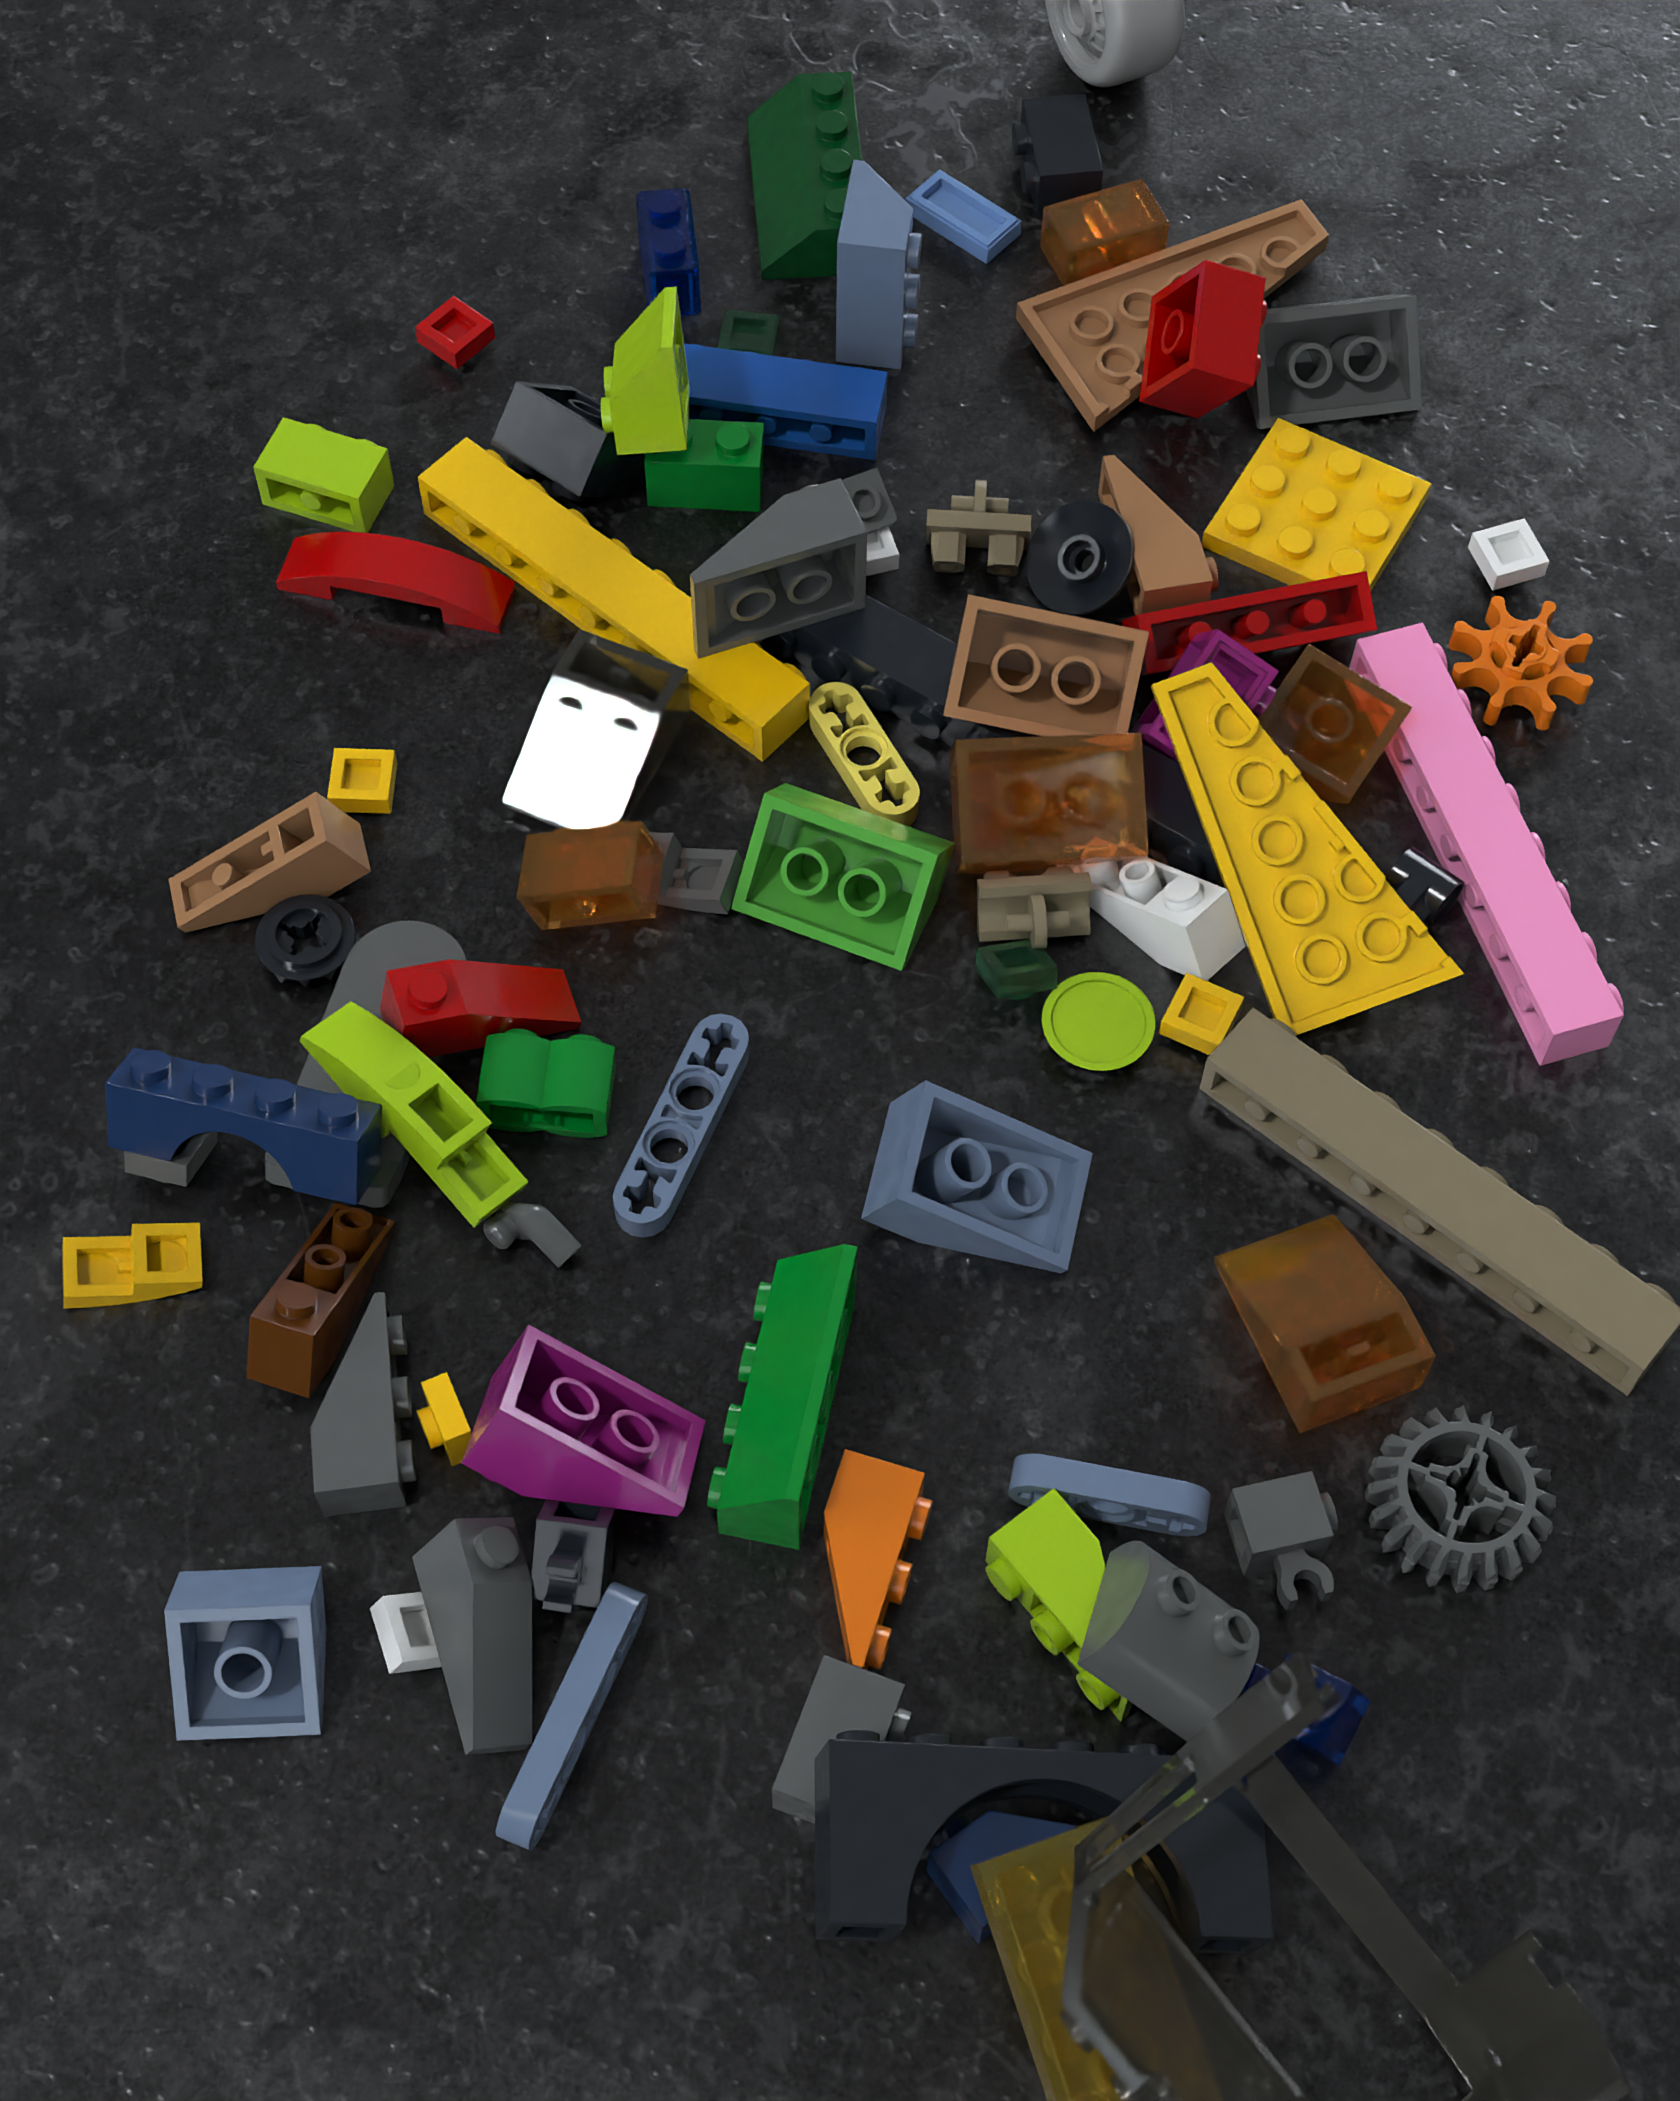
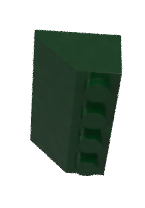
(801, 173)

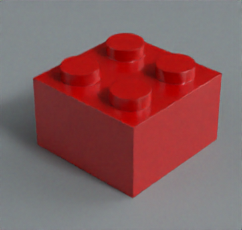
(1203, 339)

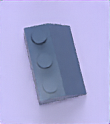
(875, 273)

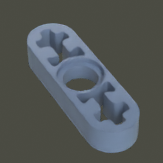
(1113, 1494)

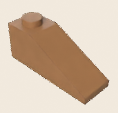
(1168, 553)
(295, 853)

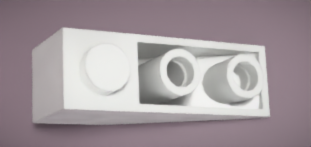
(1167, 913)

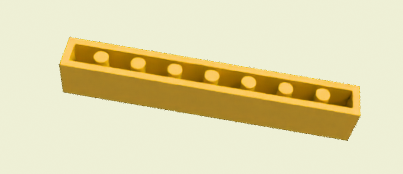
(609, 592)

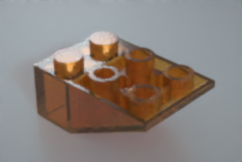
(1326, 1321)

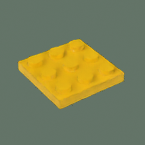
(1314, 510)

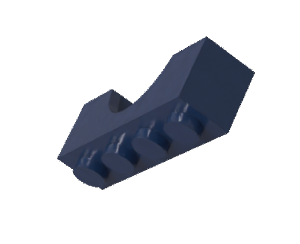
(318, 1137)

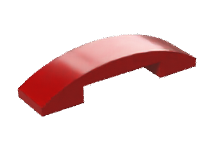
(399, 570)

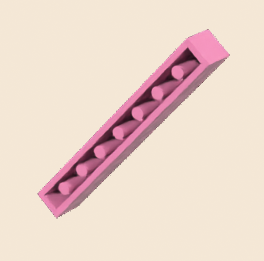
(1483, 840)

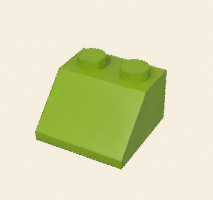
(649, 382)

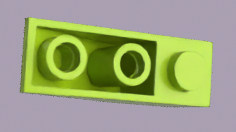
(1055, 1572)

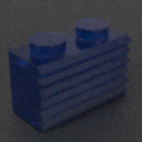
(669, 246)

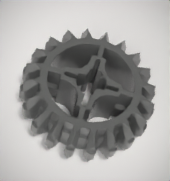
(1514, 1512)

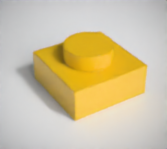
(362, 780)
(1200, 1014)
(444, 1419)

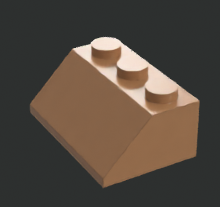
(1043, 671)

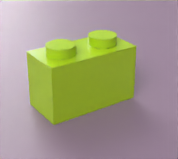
(324, 475)

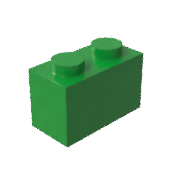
(715, 472)

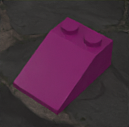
(581, 1432)

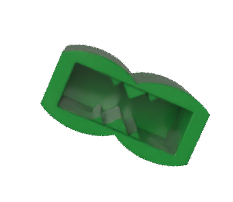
(547, 1084)

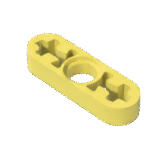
(867, 732)

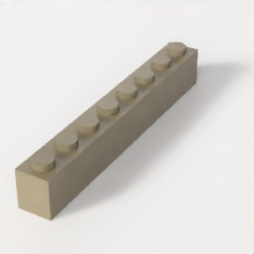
(1442, 1200)

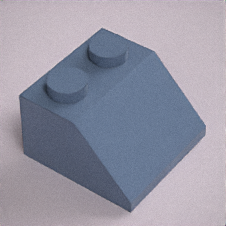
(247, 1652)

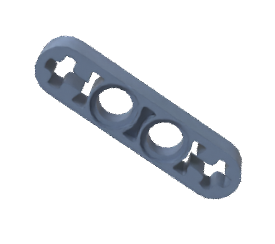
(675, 1121)
(571, 1716)

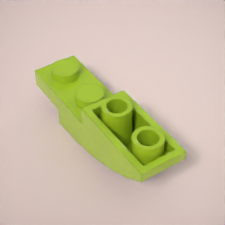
(418, 1107)

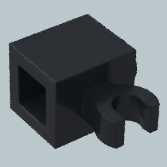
(572, 1555)

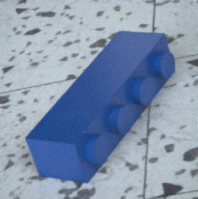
(798, 400)

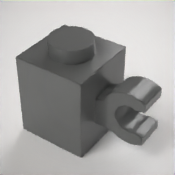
(1284, 1529)

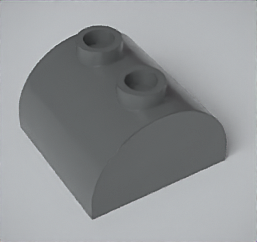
(1167, 1641)

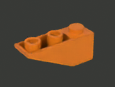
(865, 1536)

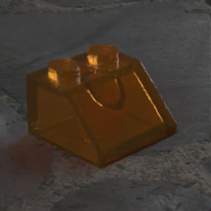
(1332, 724)

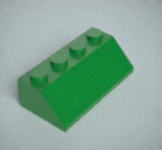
(787, 1397)

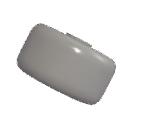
(1116, 38)

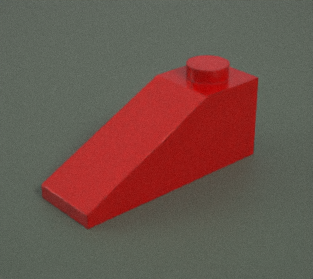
(459, 1002)

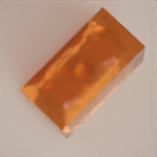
(1102, 230)
(590, 875)

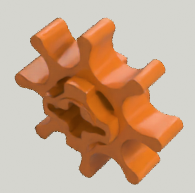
(1537, 677)

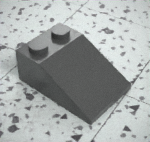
(782, 571)

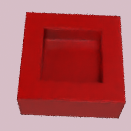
(455, 332)

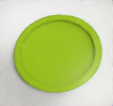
(1098, 1021)

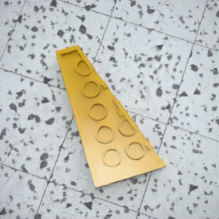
(1304, 891)

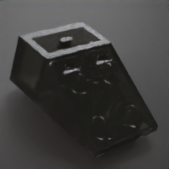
(598, 734)

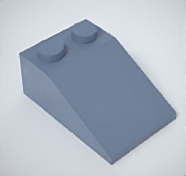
(976, 1181)

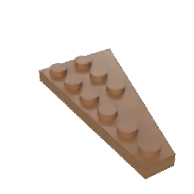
(1099, 325)

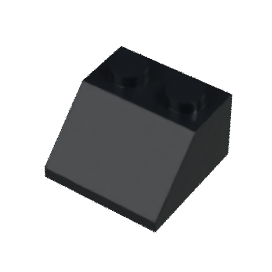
(562, 437)

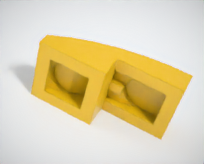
(131, 1269)

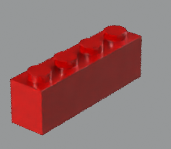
(1261, 619)

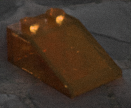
(1047, 801)

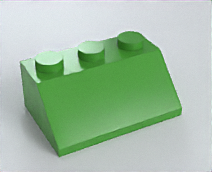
(841, 875)

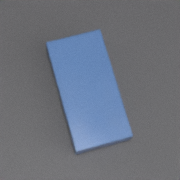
(963, 216)

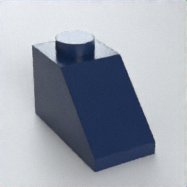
(970, 1842)

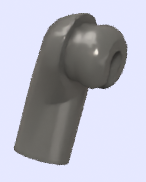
(534, 1224)

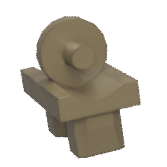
(978, 523)
(1033, 905)

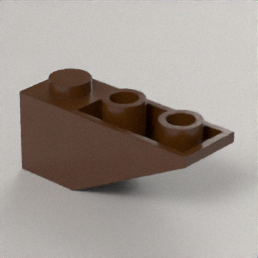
(315, 1300)

